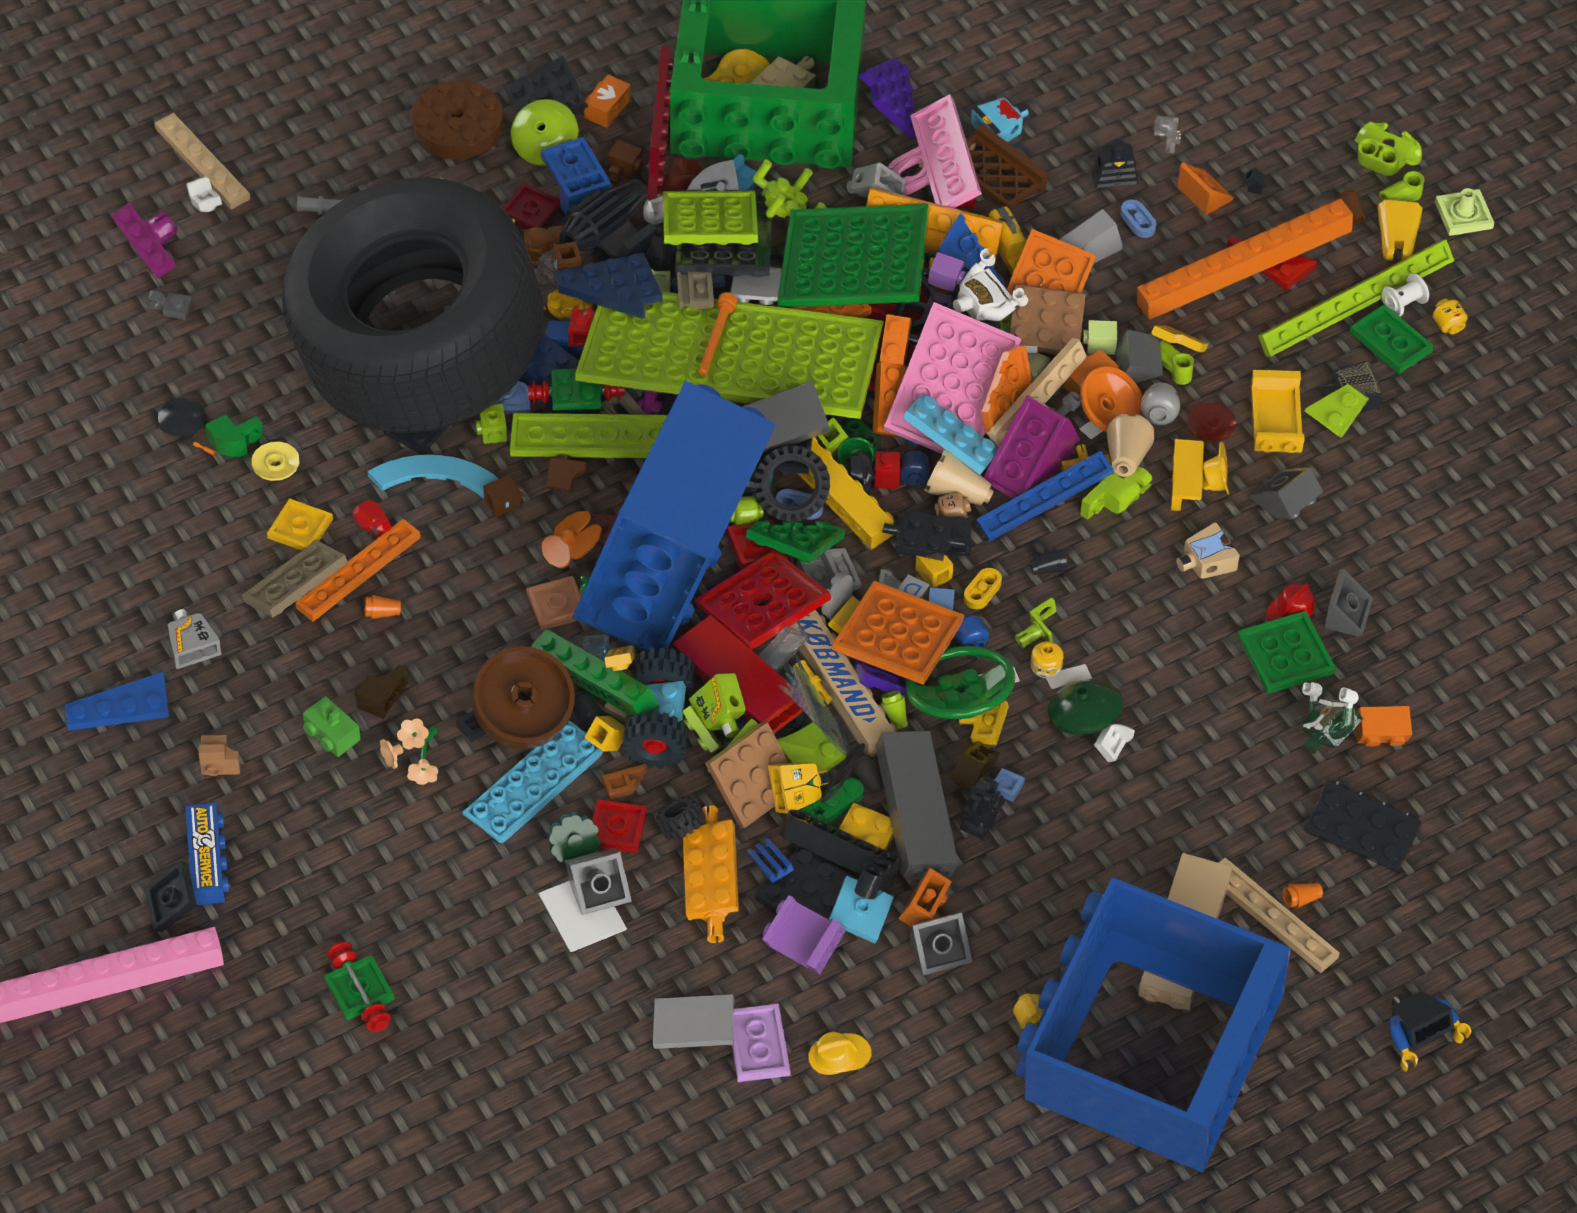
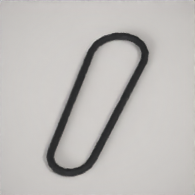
(859, 748)

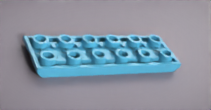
(533, 783)

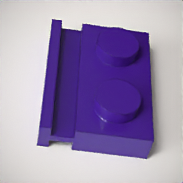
(876, 677)

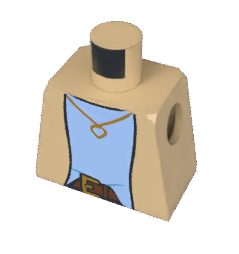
(1209, 553)

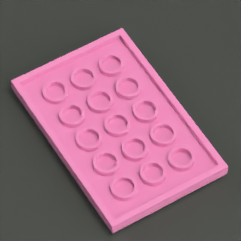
(953, 366)

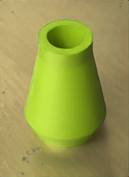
(895, 708)

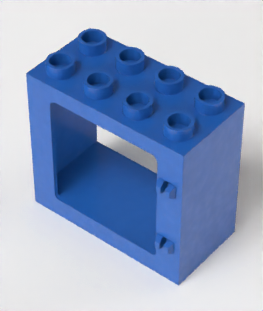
(674, 519)
(1179, 947)

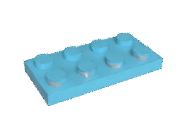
(951, 433)

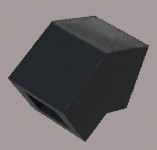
(1254, 180)

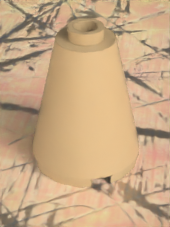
(1128, 442)
(955, 476)

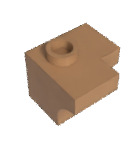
(217, 757)

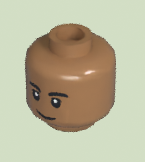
(952, 505)

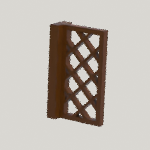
(1008, 159)

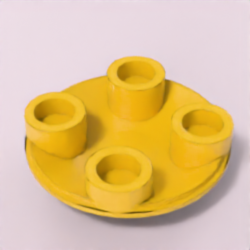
(562, 305)

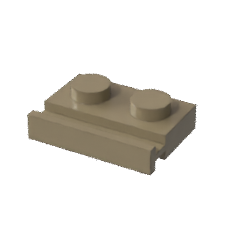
(695, 290)

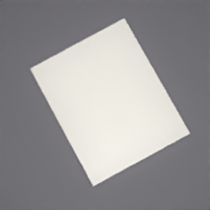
(575, 928)

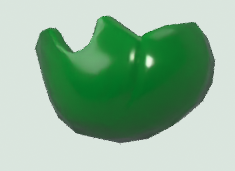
(854, 445)

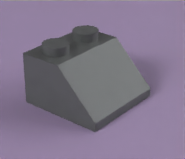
(1288, 492)
(598, 880)

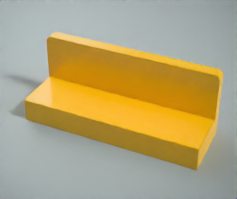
(1186, 472)

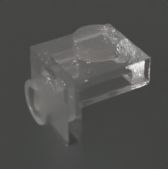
(1168, 127)

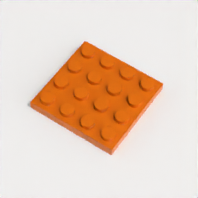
(898, 632)

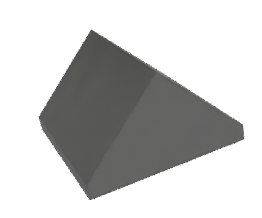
(1139, 355)
(1348, 606)
(940, 943)

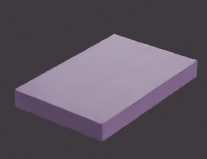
(759, 1043)

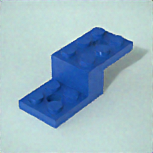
(575, 179)

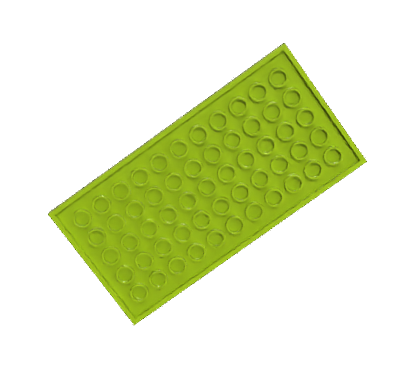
(756, 356)

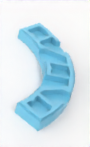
(431, 467)

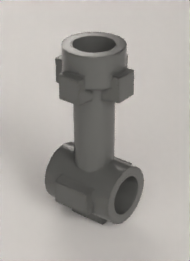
(1070, 402)

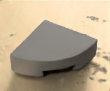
(888, 579)

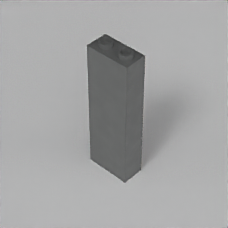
(796, 416)
(916, 803)

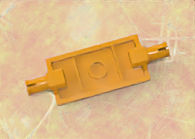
(711, 873)

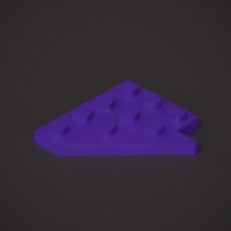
(892, 92)

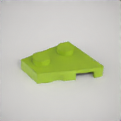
(1338, 409)

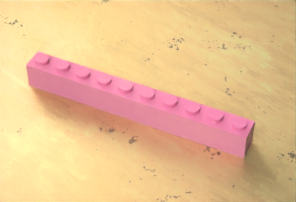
(109, 974)

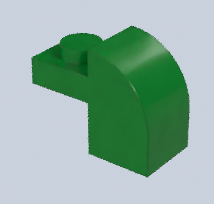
(232, 439)

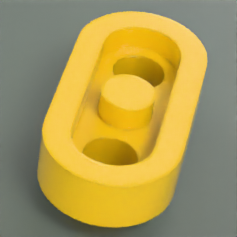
(981, 590)

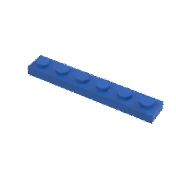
(1044, 496)

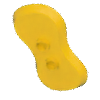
(739, 67)

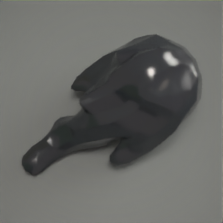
(860, 468)

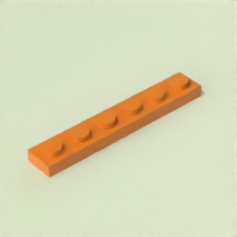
(358, 570)

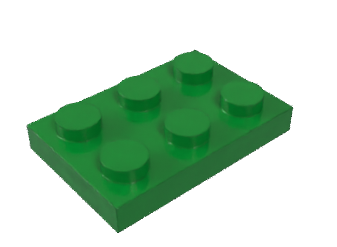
(1391, 339)

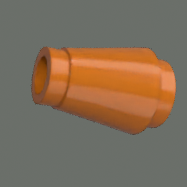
(381, 607)
(1301, 894)

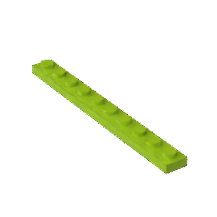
(1353, 298)

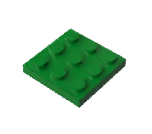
(1286, 652)

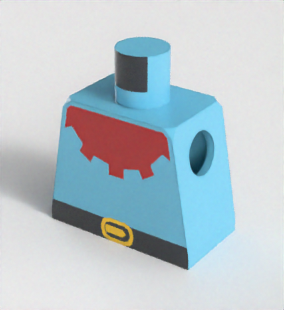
(1000, 118)

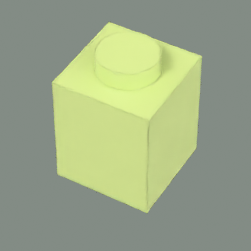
(1101, 336)

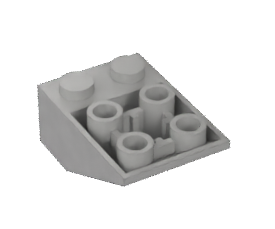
(758, 288)

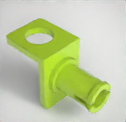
(1037, 627)

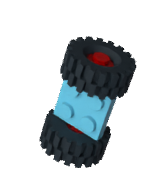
(660, 736)

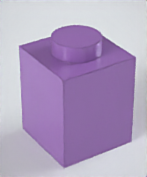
(946, 272)

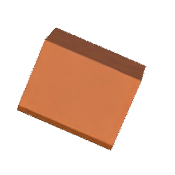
(1202, 188)

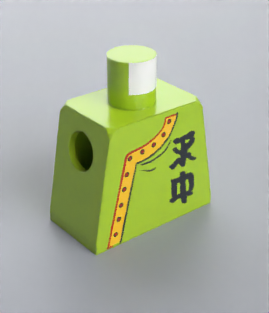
(720, 704)

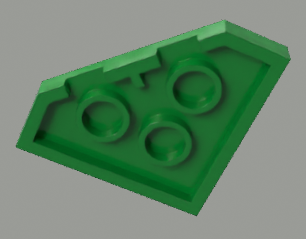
(796, 540)

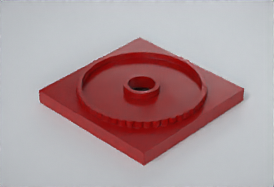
(767, 579)

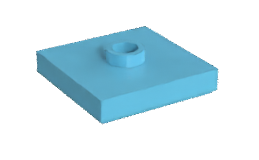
(858, 914)

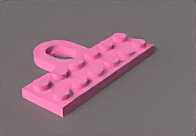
(944, 156)

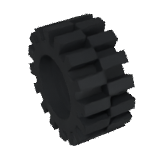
(680, 818)

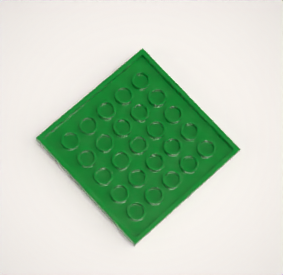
(854, 256)

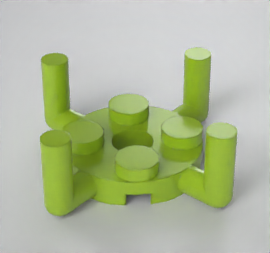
(780, 195)

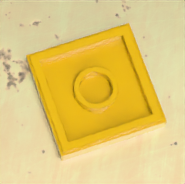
(299, 525)

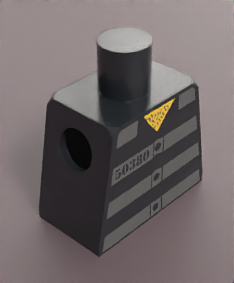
(1114, 166)

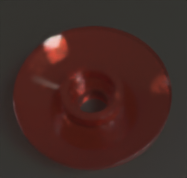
(1211, 422)

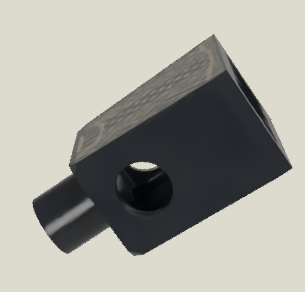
(1360, 377)

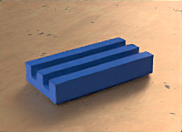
(762, 850)

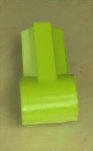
(1406, 190)
(1177, 363)

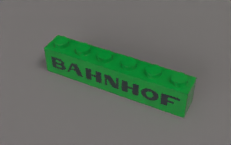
(594, 677)

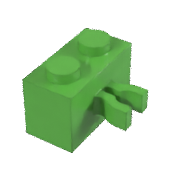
(331, 727)

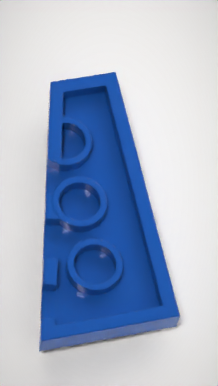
(124, 704)

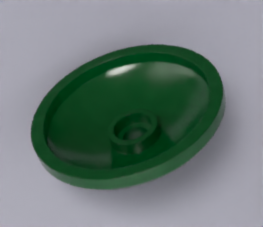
(1085, 707)

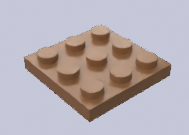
(1048, 318)
(744, 774)

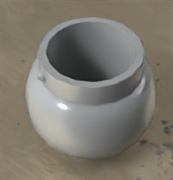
(1160, 404)

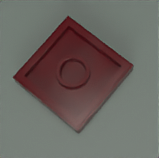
(531, 207)

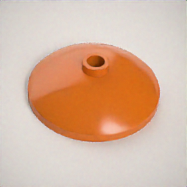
(1113, 390)

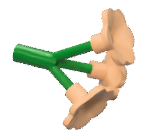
(412, 735)

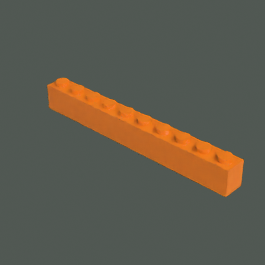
(1244, 259)

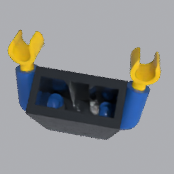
(1421, 1020)

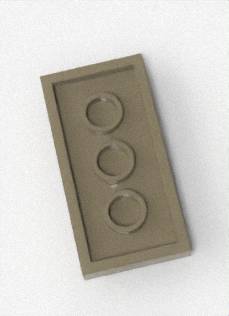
(294, 579)

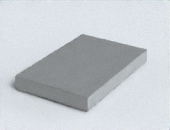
(693, 1021)

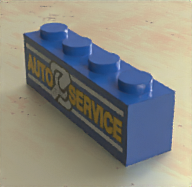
(205, 853)

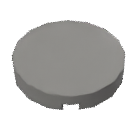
(840, 593)

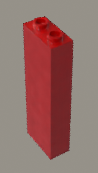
(720, 652)

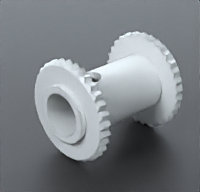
(1414, 290)

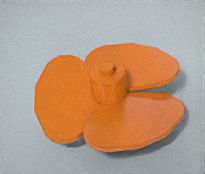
(569, 541)

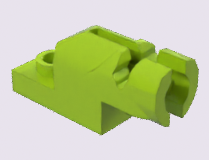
(1116, 493)

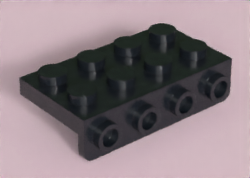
(1363, 826)

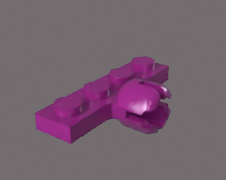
(148, 237)

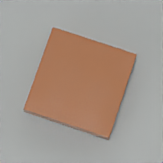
(554, 602)

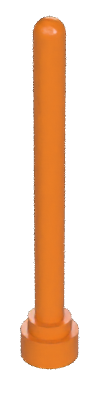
(726, 304)

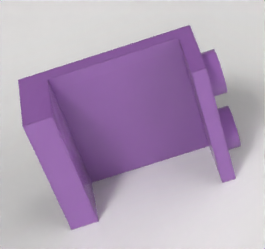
(803, 935)

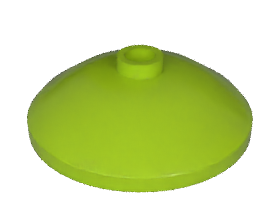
(559, 128)

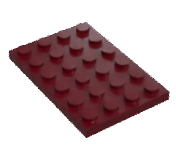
(660, 125)

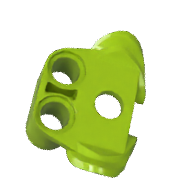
(1370, 139)

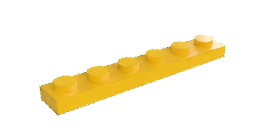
(620, 657)

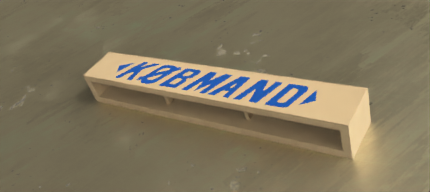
(839, 678)

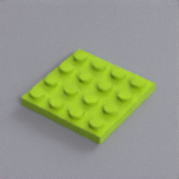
(710, 217)

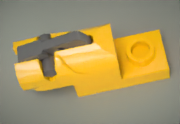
(1012, 238)

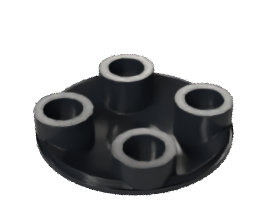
(182, 417)

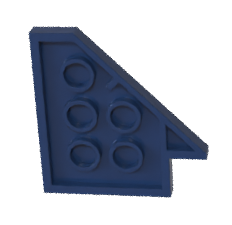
(616, 284)

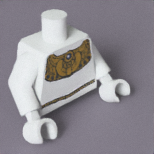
(984, 294)

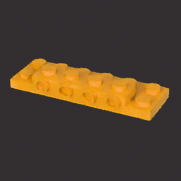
(942, 218)

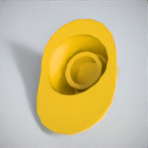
(1216, 471)
(839, 1053)

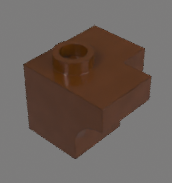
(564, 472)

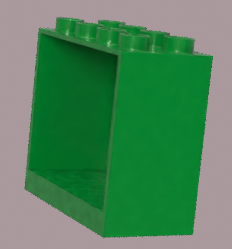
(768, 120)

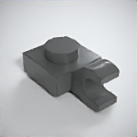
(173, 306)

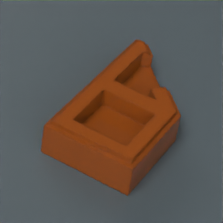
(624, 781)

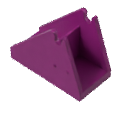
(1031, 449)

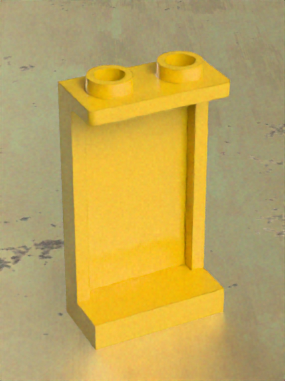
(1276, 411)

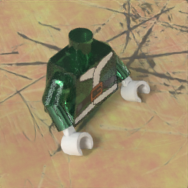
(1329, 719)

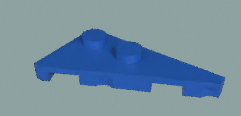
(964, 245)

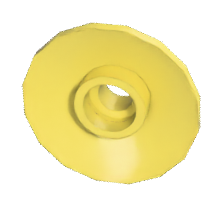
(275, 461)

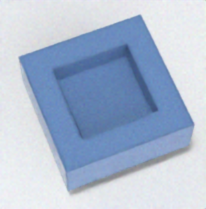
(1009, 784)

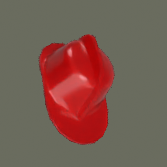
(1292, 600)

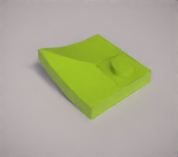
(812, 747)

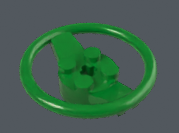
(965, 693)

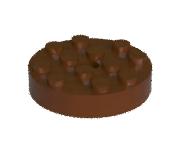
(457, 119)
(517, 721)

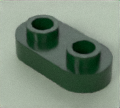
(857, 428)

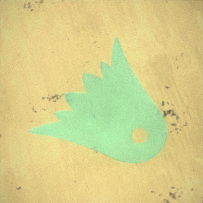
(811, 702)

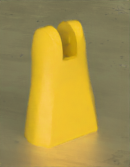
(1398, 227)

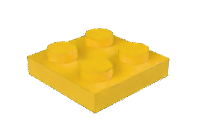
(868, 826)

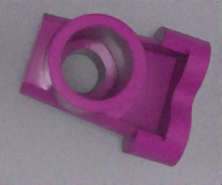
(649, 403)

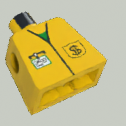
(796, 785)

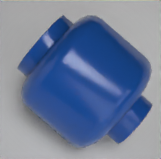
(972, 632)

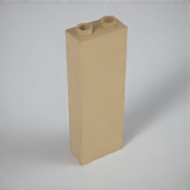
(1201, 887)

